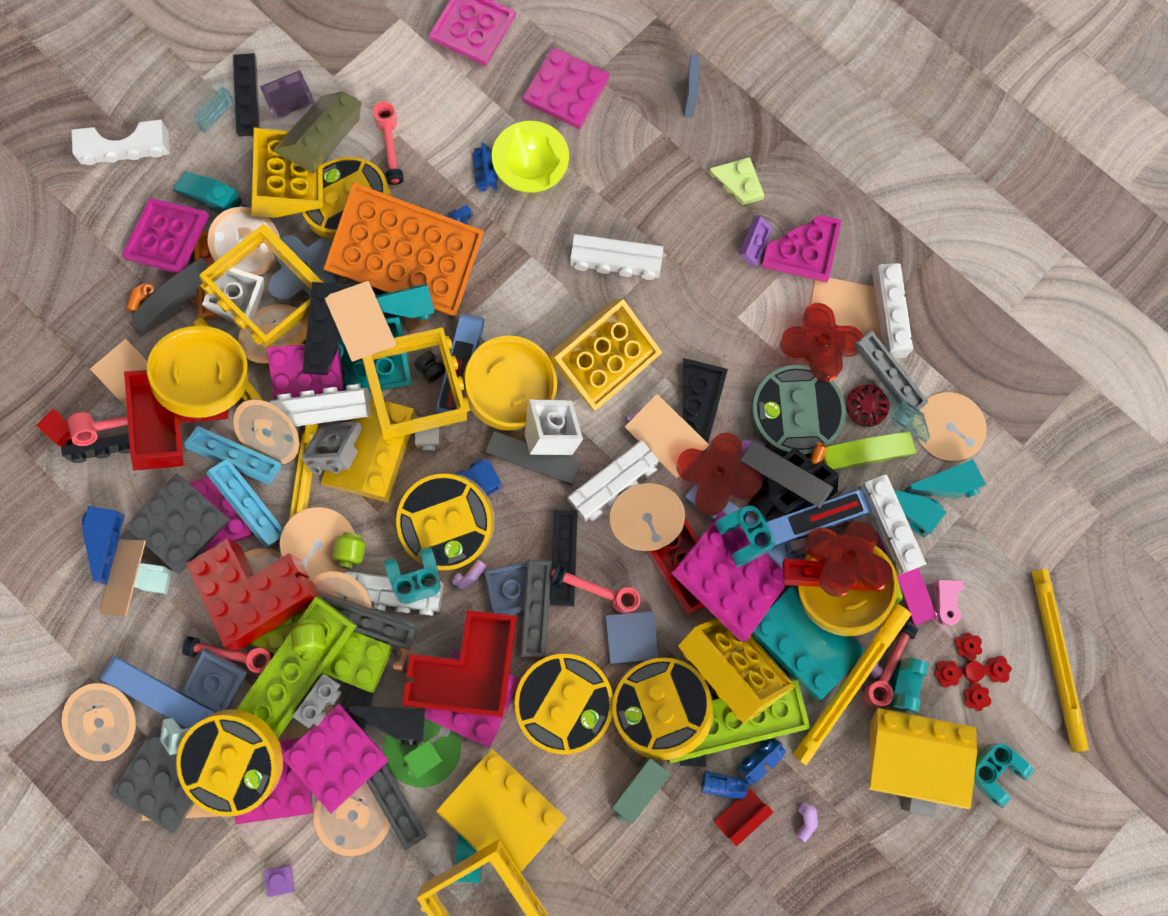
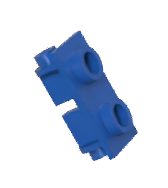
(487, 176)
(769, 752)

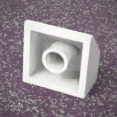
(242, 289)
(552, 427)

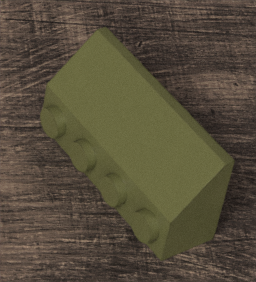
(320, 130)

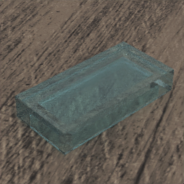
(213, 109)

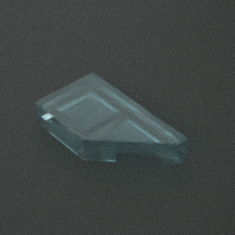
(912, 420)

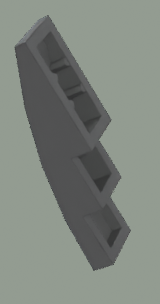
(169, 297)

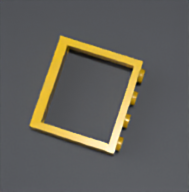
(261, 235)
(411, 343)
(504, 866)

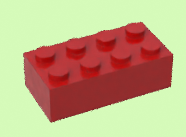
(667, 559)

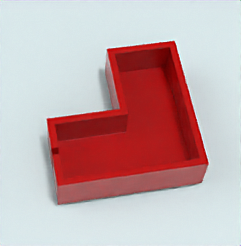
(152, 427)
(249, 603)
(476, 681)

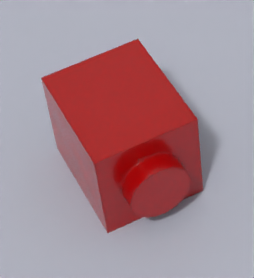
(56, 428)

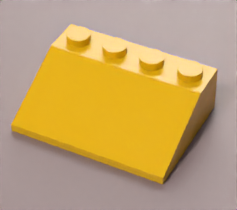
(279, 184)
(604, 353)
(377, 460)
(736, 670)
(922, 758)
(501, 806)

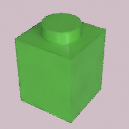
(422, 759)

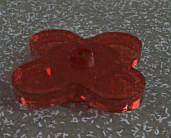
(821, 342)
(713, 488)
(848, 559)

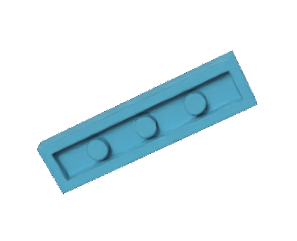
(243, 459)
(245, 502)

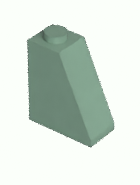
(639, 791)

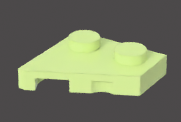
(740, 180)

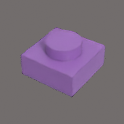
(279, 881)

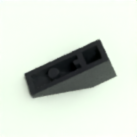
(789, 502)
(394, 722)

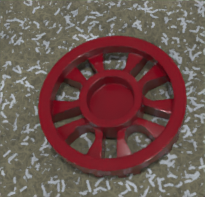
(867, 405)

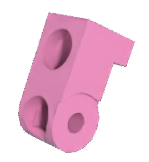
(946, 601)

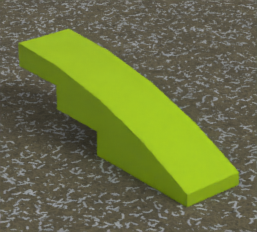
(869, 451)

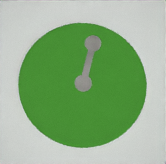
(447, 744)

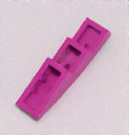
(914, 594)

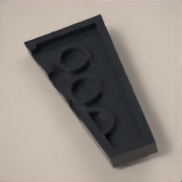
(322, 332)
(701, 395)

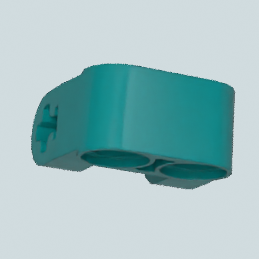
(738, 519)
(414, 579)
(907, 684)
(995, 768)

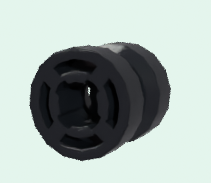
(429, 366)

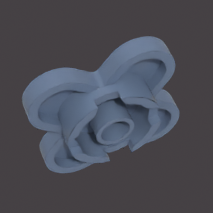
(285, 284)

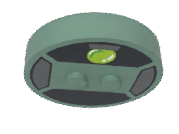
(796, 410)

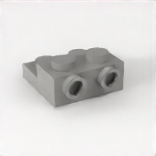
(332, 447)
(312, 708)

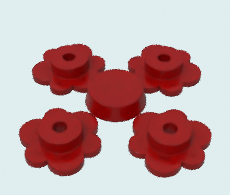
(973, 671)

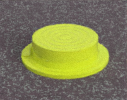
(530, 156)

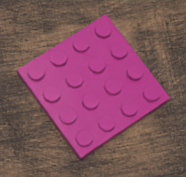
(729, 592)

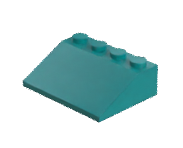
(391, 370)
(803, 648)

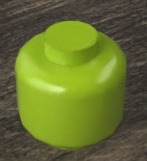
(348, 550)
(308, 639)

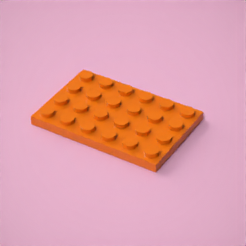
(403, 247)

